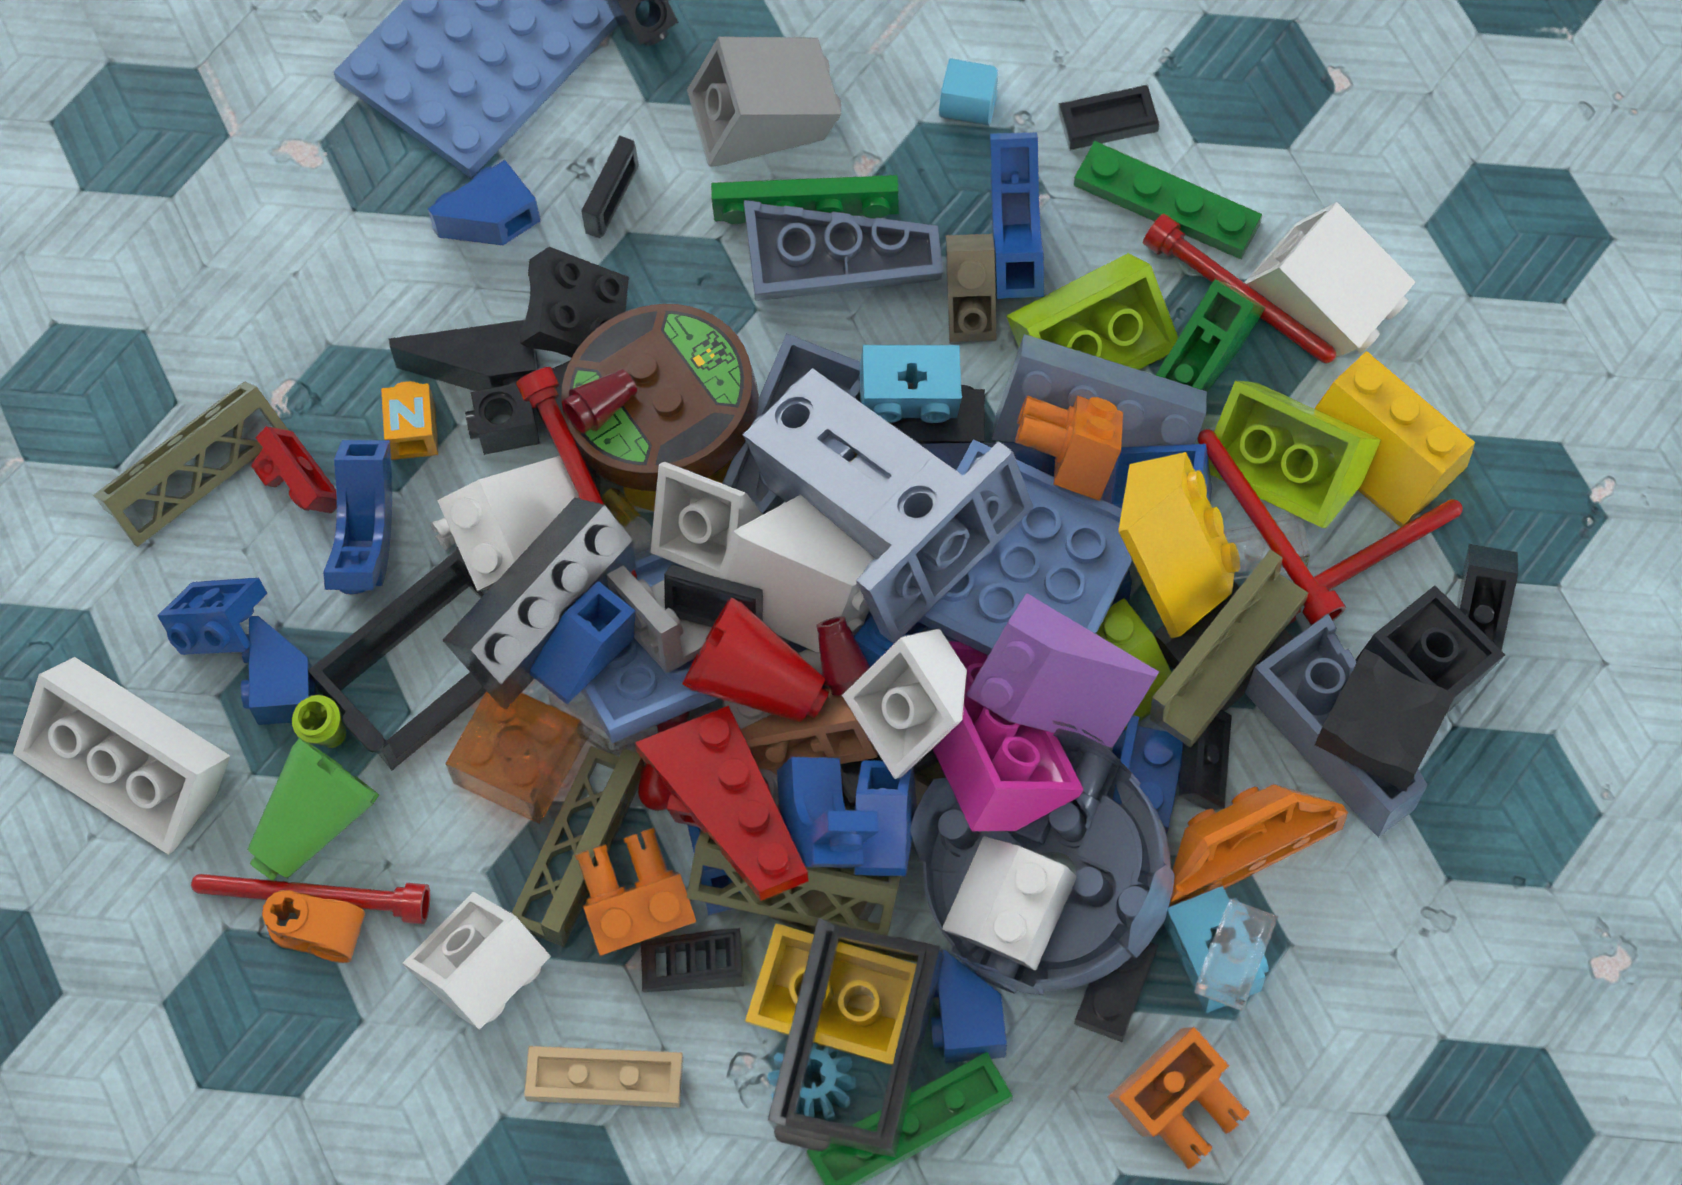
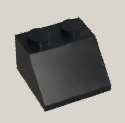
(1436, 645)

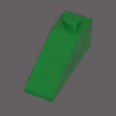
(1211, 337)

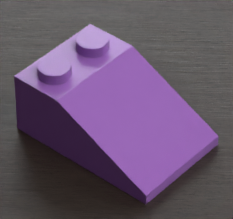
(1061, 673)

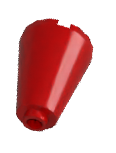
(755, 668)

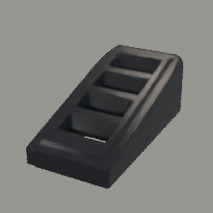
(712, 977)

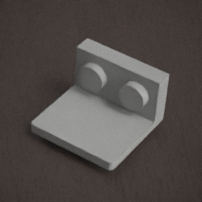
(659, 631)

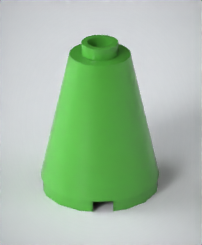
(306, 810)

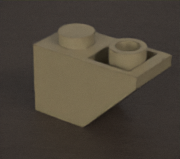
(971, 287)

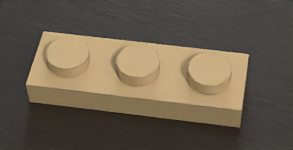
(604, 1076)

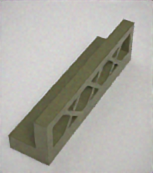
(180, 449)
(1227, 651)
(609, 812)
(831, 880)

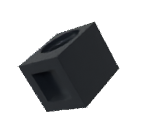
(649, 31)
(513, 434)

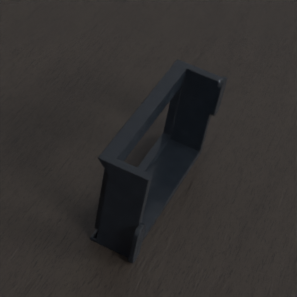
(380, 637)
(819, 1133)

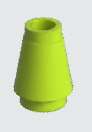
(319, 721)

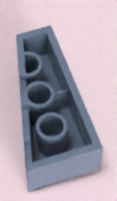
(834, 252)
(791, 364)
(1152, 407)
(1297, 693)

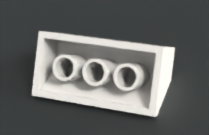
(119, 753)

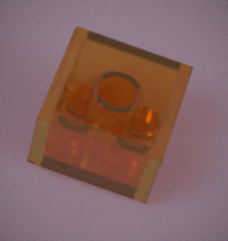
(517, 754)

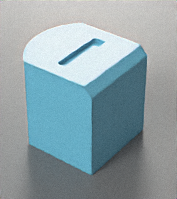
(969, 92)

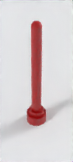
(1168, 239)
(541, 391)
(1388, 545)
(1319, 599)
(407, 902)

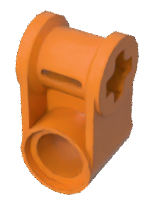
(322, 925)

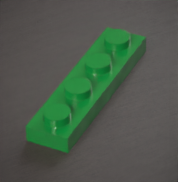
(1155, 192)
(856, 196)
(930, 1116)

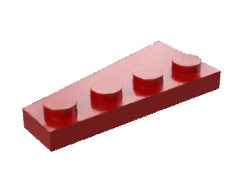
(725, 792)

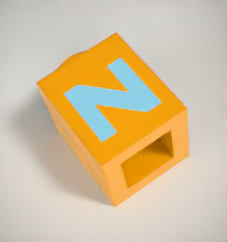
(409, 420)

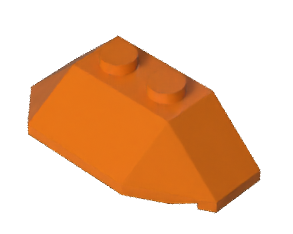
(1249, 837)

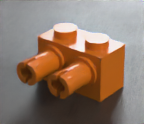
(1082, 439)
(634, 914)
(1169, 1081)

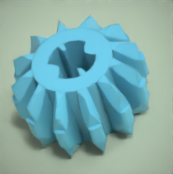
(833, 1081)

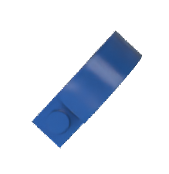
(1016, 215)
(363, 517)
(816, 814)

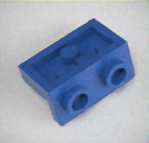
(209, 615)
(1155, 762)

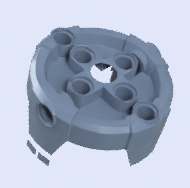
(1113, 846)

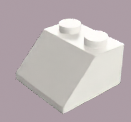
(696, 518)
(910, 699)
(1010, 901)
(477, 960)

